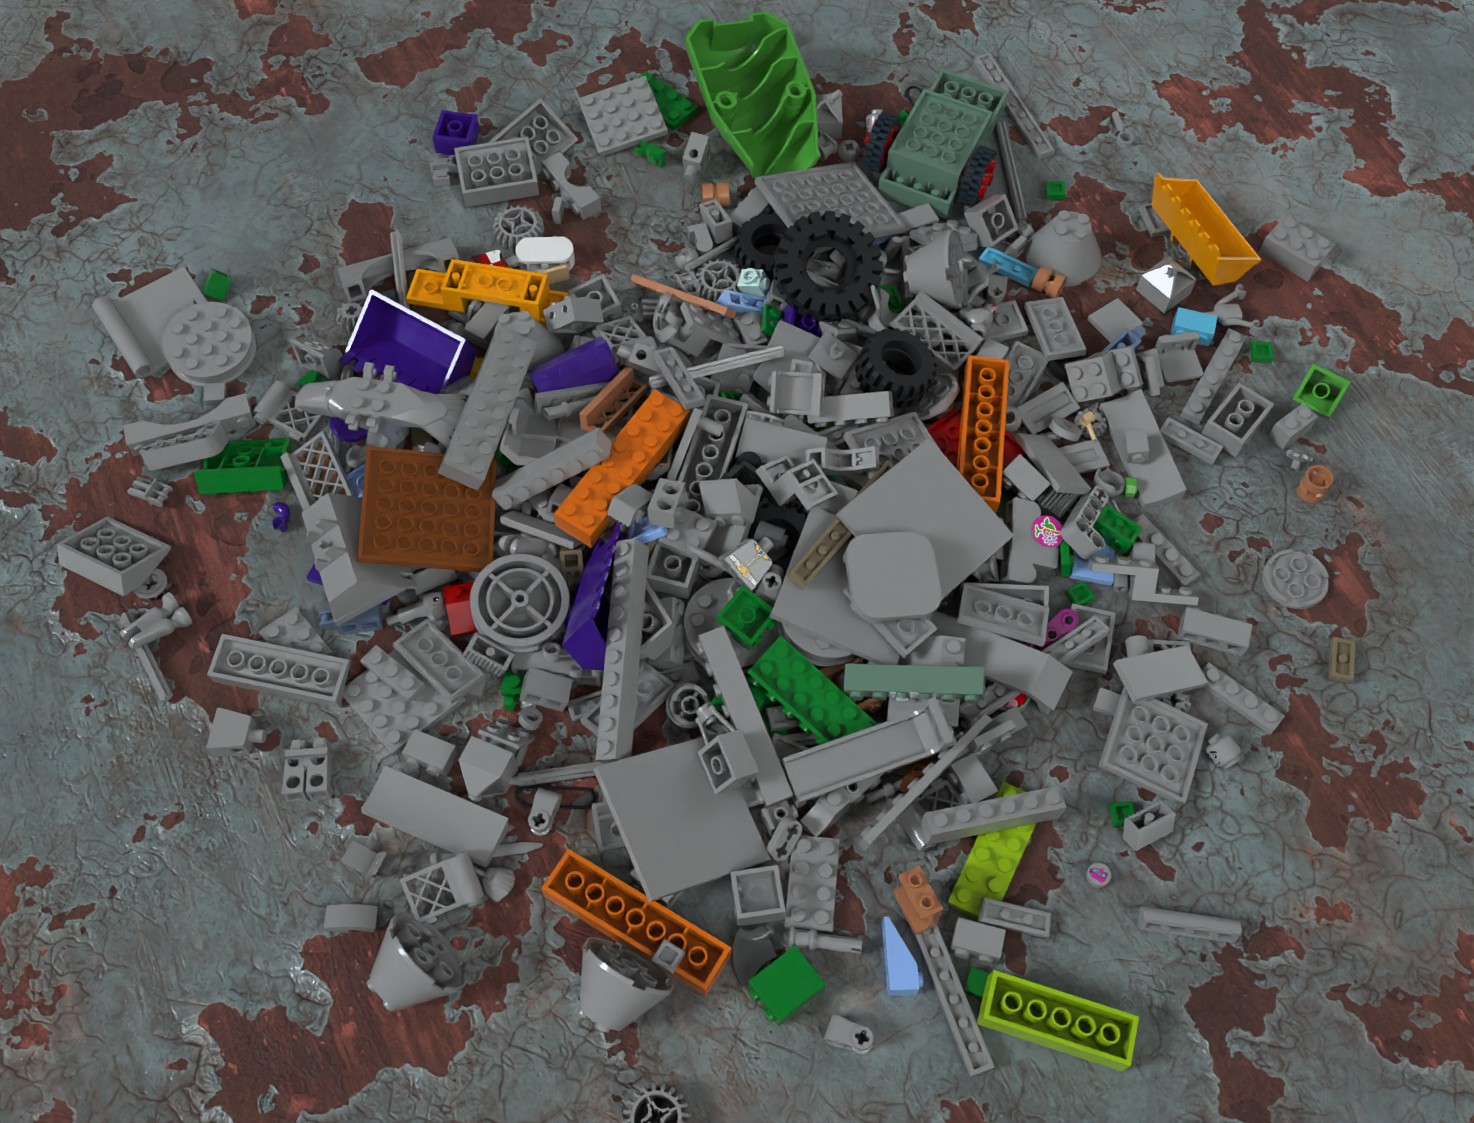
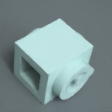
(753, 282)

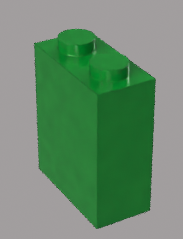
(785, 986)

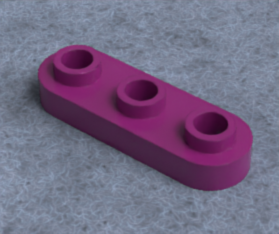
(1058, 625)

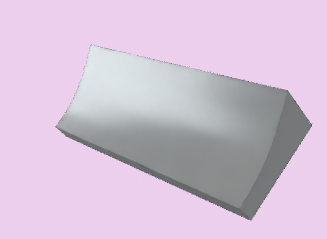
(1158, 477)
(279, 670)
(436, 816)

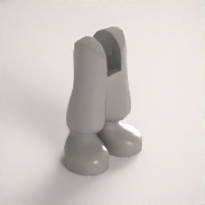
(529, 544)
(155, 623)

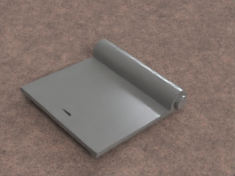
(141, 317)

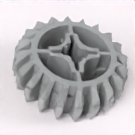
(517, 224)
(718, 276)
(648, 1098)

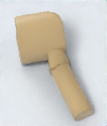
(1086, 421)

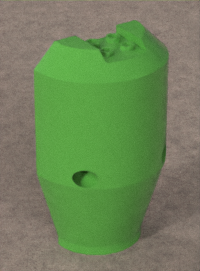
(767, 98)

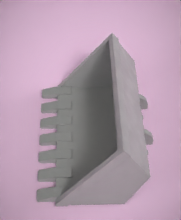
(348, 584)

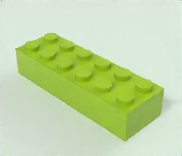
(1058, 1020)

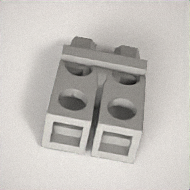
(307, 771)

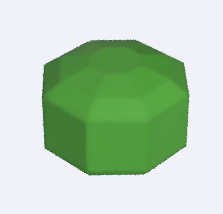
(1130, 487)

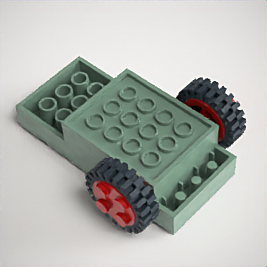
(940, 145)

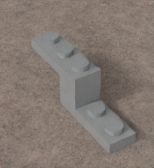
(1143, 580)

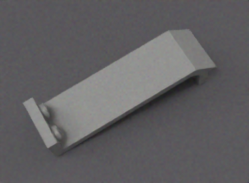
(1008, 662)
(868, 752)

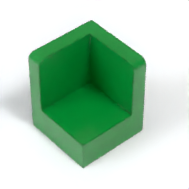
(217, 284)

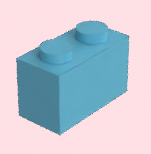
(1193, 321)

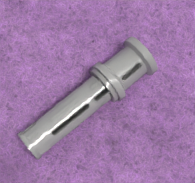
(813, 940)

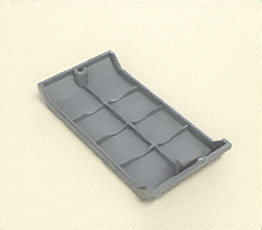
(531, 436)

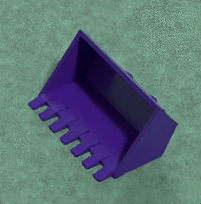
(419, 349)
(589, 619)

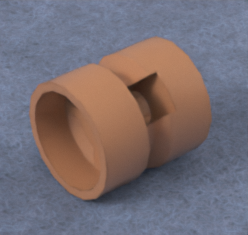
(719, 191)
(1048, 282)
(1314, 484)

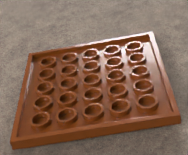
(421, 516)

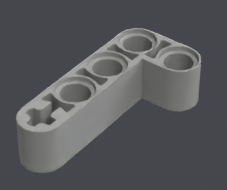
(186, 448)
(1079, 529)

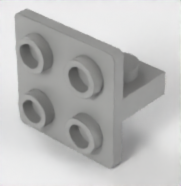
(1150, 373)
(507, 737)

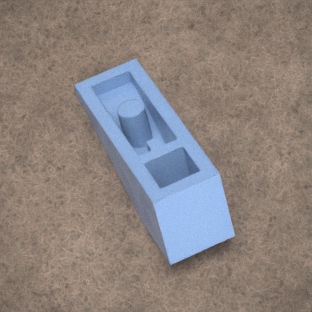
(740, 302)
(900, 966)

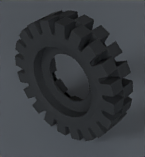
(832, 232)

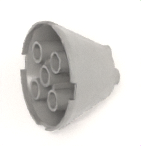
(1066, 247)
(939, 270)
(548, 344)
(414, 964)
(618, 985)

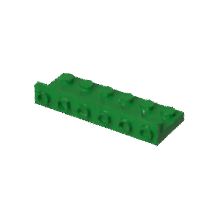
(807, 694)

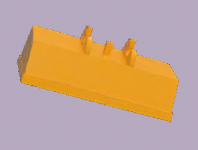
(1202, 229)

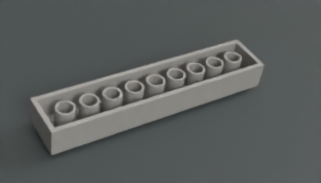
(706, 460)

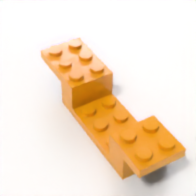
(484, 283)

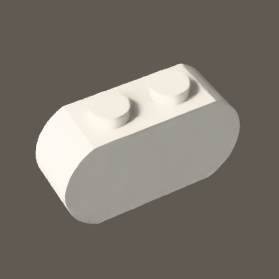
(544, 253)

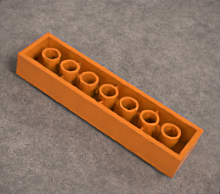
(983, 426)
(630, 461)
(633, 921)

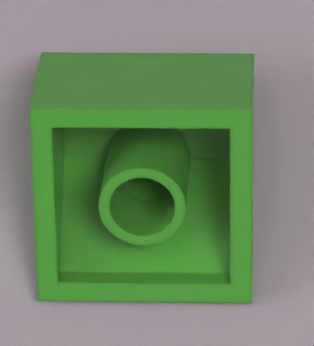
(1321, 389)

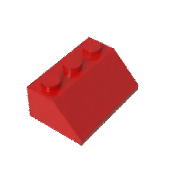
(459, 609)

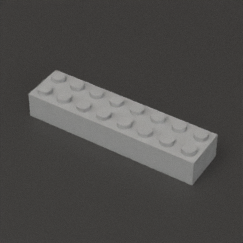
(487, 408)

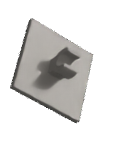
(833, 355)

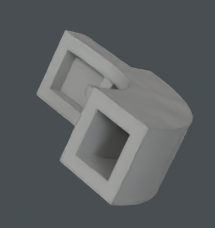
(844, 461)

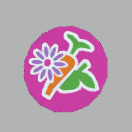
(1047, 531)

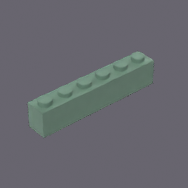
(914, 682)

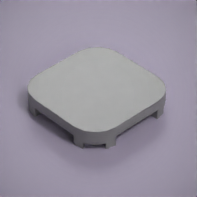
(892, 576)

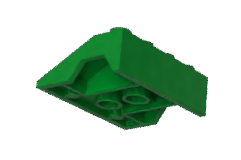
(245, 467)

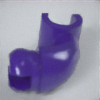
(284, 511)

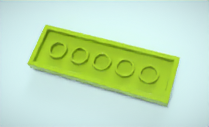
(990, 864)

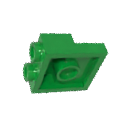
(746, 618)

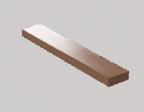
(683, 296)

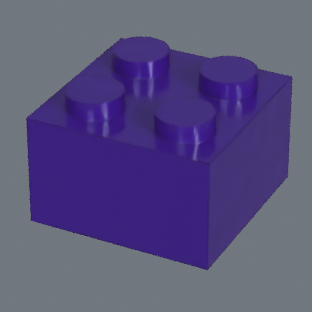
(455, 131)

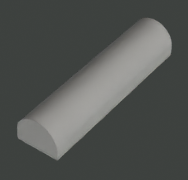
(1189, 924)

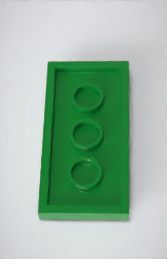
(672, 105)

